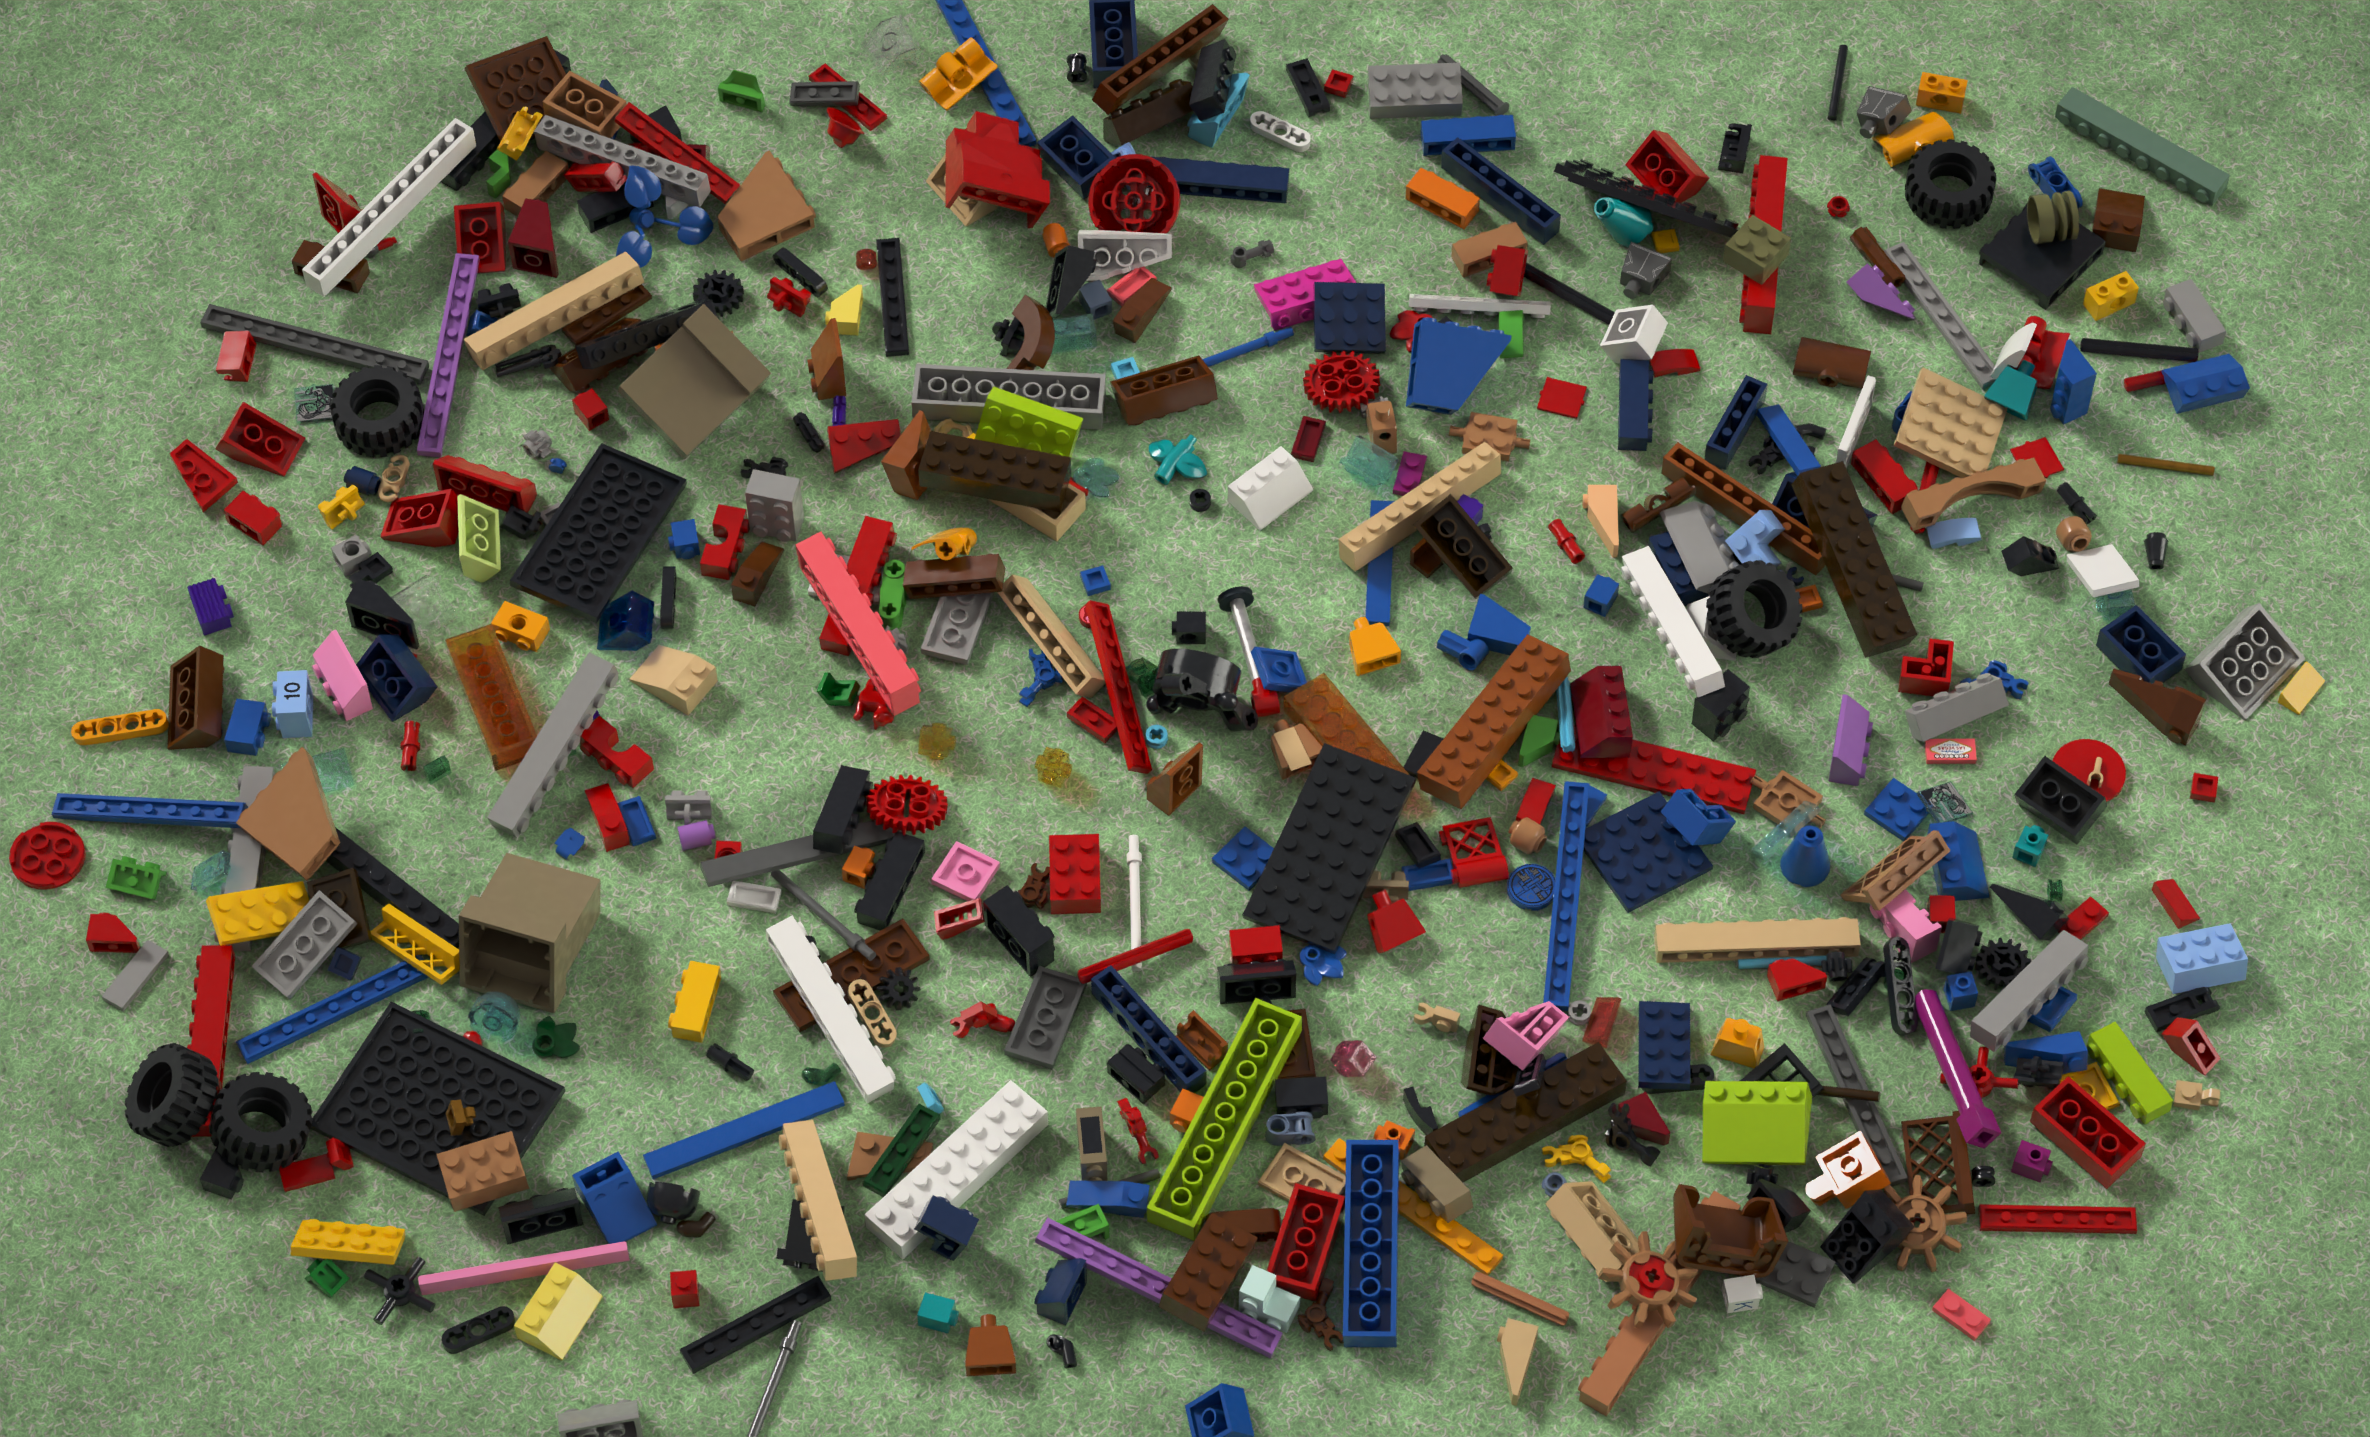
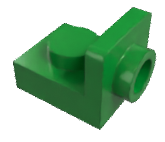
(326, 1276)

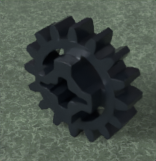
(719, 290)
(2002, 962)

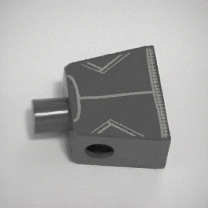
(1881, 111)
(1643, 270)

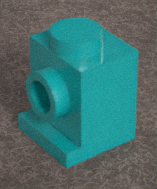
(2030, 845)

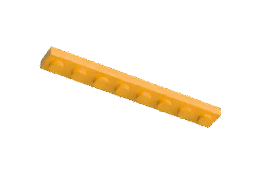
(1419, 1212)

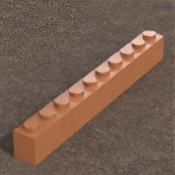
(1633, 1344)

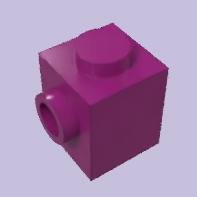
(2032, 1161)

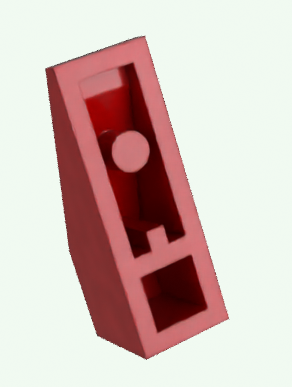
(607, 817)

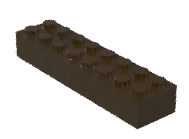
(1854, 559)
(1515, 1123)

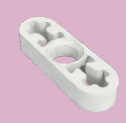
(1276, 123)

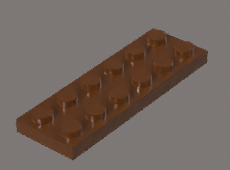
(894, 948)

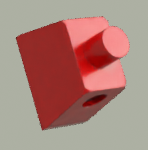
(1392, 922)

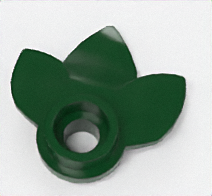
(559, 1038)

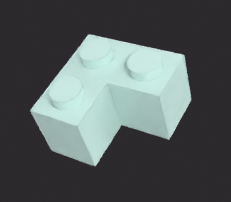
(1266, 1302)

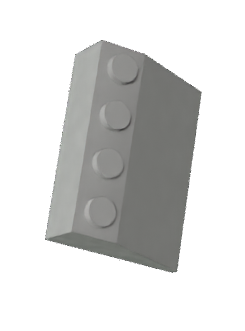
(2245, 662)

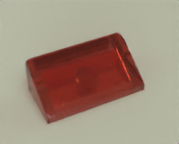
(1602, 1020)

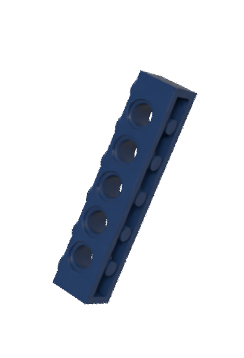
(1148, 1030)

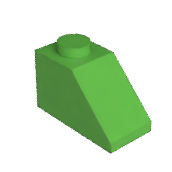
(1538, 739)

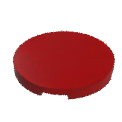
(2080, 757)
(47, 855)

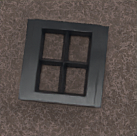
(1775, 1060)

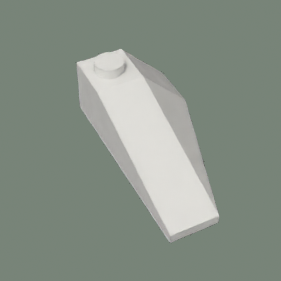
(1123, 251)

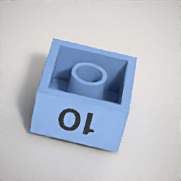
(293, 704)

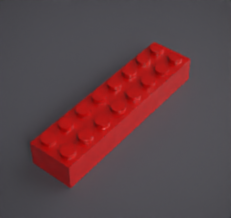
(1768, 205)

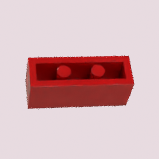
(1882, 474)

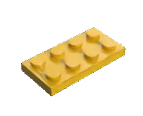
(256, 912)
(348, 1242)

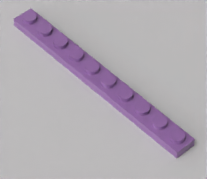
(448, 355)
(1151, 1284)

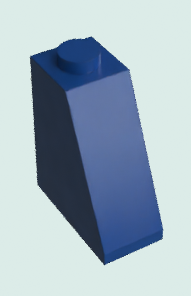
(1497, 627)

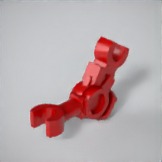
(1136, 1128)

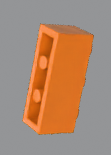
(1442, 198)

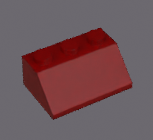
(1666, 167)

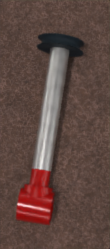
(1236, 599)

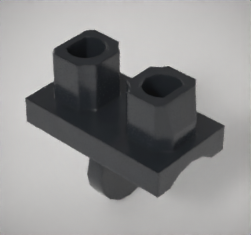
(499, 303)
(1010, 342)
(2039, 1072)

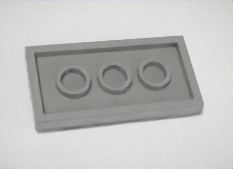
(956, 627)
(304, 944)

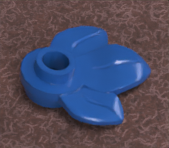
(1323, 965)

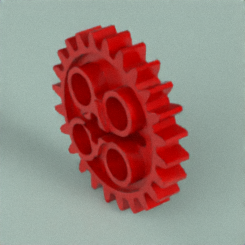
(1341, 381)
(926, 805)

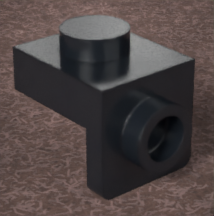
(520, 522)

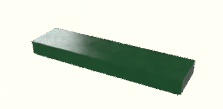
(901, 1150)

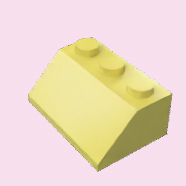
(557, 1312)

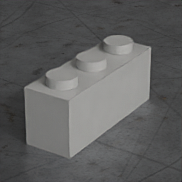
(2194, 316)

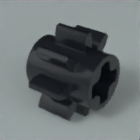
(1837, 966)
(1761, 1171)

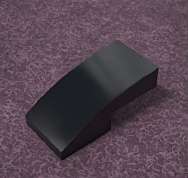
(1422, 1117)

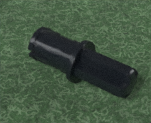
(2075, 502)
(729, 1062)

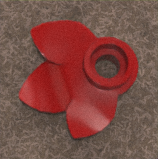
(1405, 328)

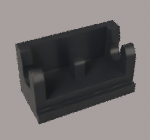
(1735, 148)

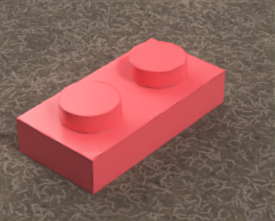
(1961, 1314)

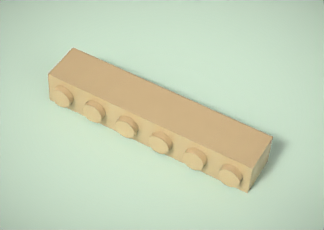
(1052, 636)

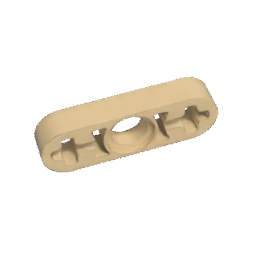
(856, 1001)

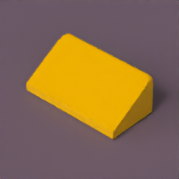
(2301, 688)

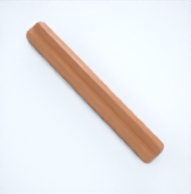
(1520, 1298)

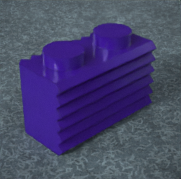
(210, 607)

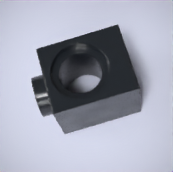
(1190, 627)

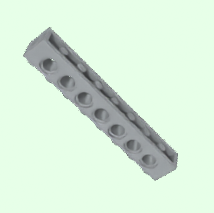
(591, 148)

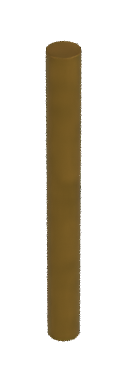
(2166, 464)

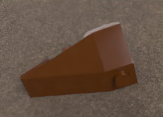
(2171, 711)

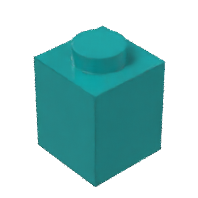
(937, 1313)

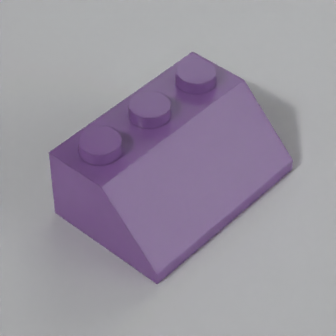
(1850, 743)

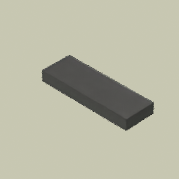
(824, 93)

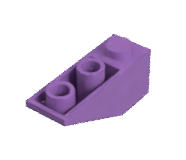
(1873, 290)

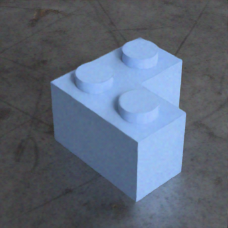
(1752, 538)

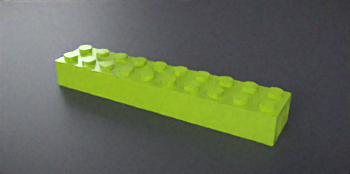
(1224, 1119)

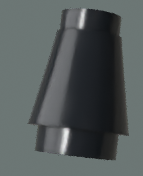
(2156, 548)

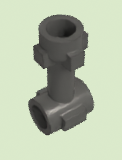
(1240, 254)

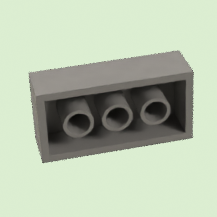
(1414, 90)

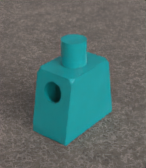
(2015, 390)

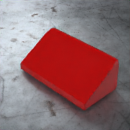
(2174, 902)

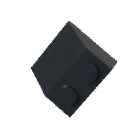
(1958, 946)

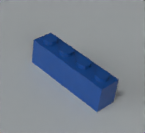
(1478, 132)

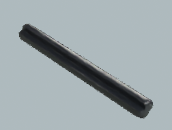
(1568, 294)
(2139, 349)

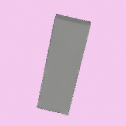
(135, 975)

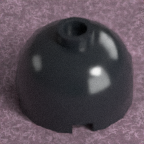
(671, 1201)

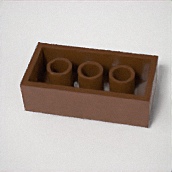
(1207, 1272)

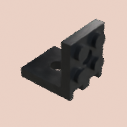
(798, 1244)

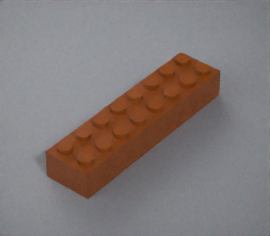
(1493, 721)

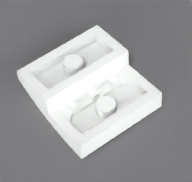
(2014, 349)

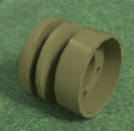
(2052, 217)

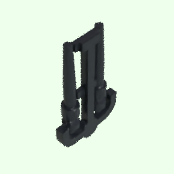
(547, 353)

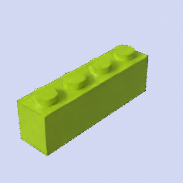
(2129, 1073)

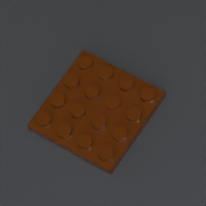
(516, 81)

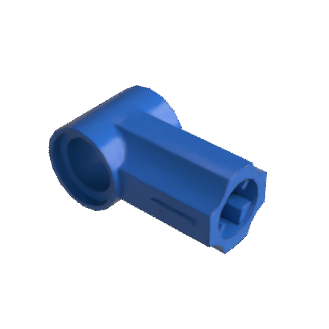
(1468, 652)

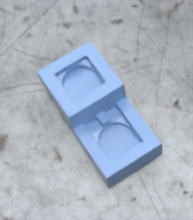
(1959, 531)

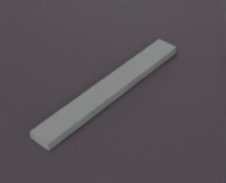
(1943, 315)

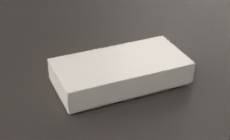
(754, 896)

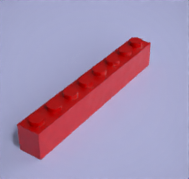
(212, 1010)

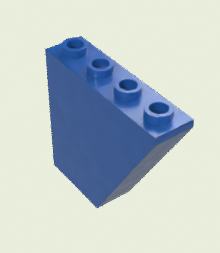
(1449, 363)

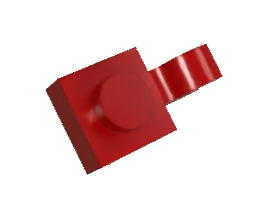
(975, 1016)

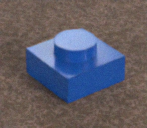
(1095, 580)

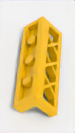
(422, 942)

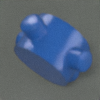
(557, 465)

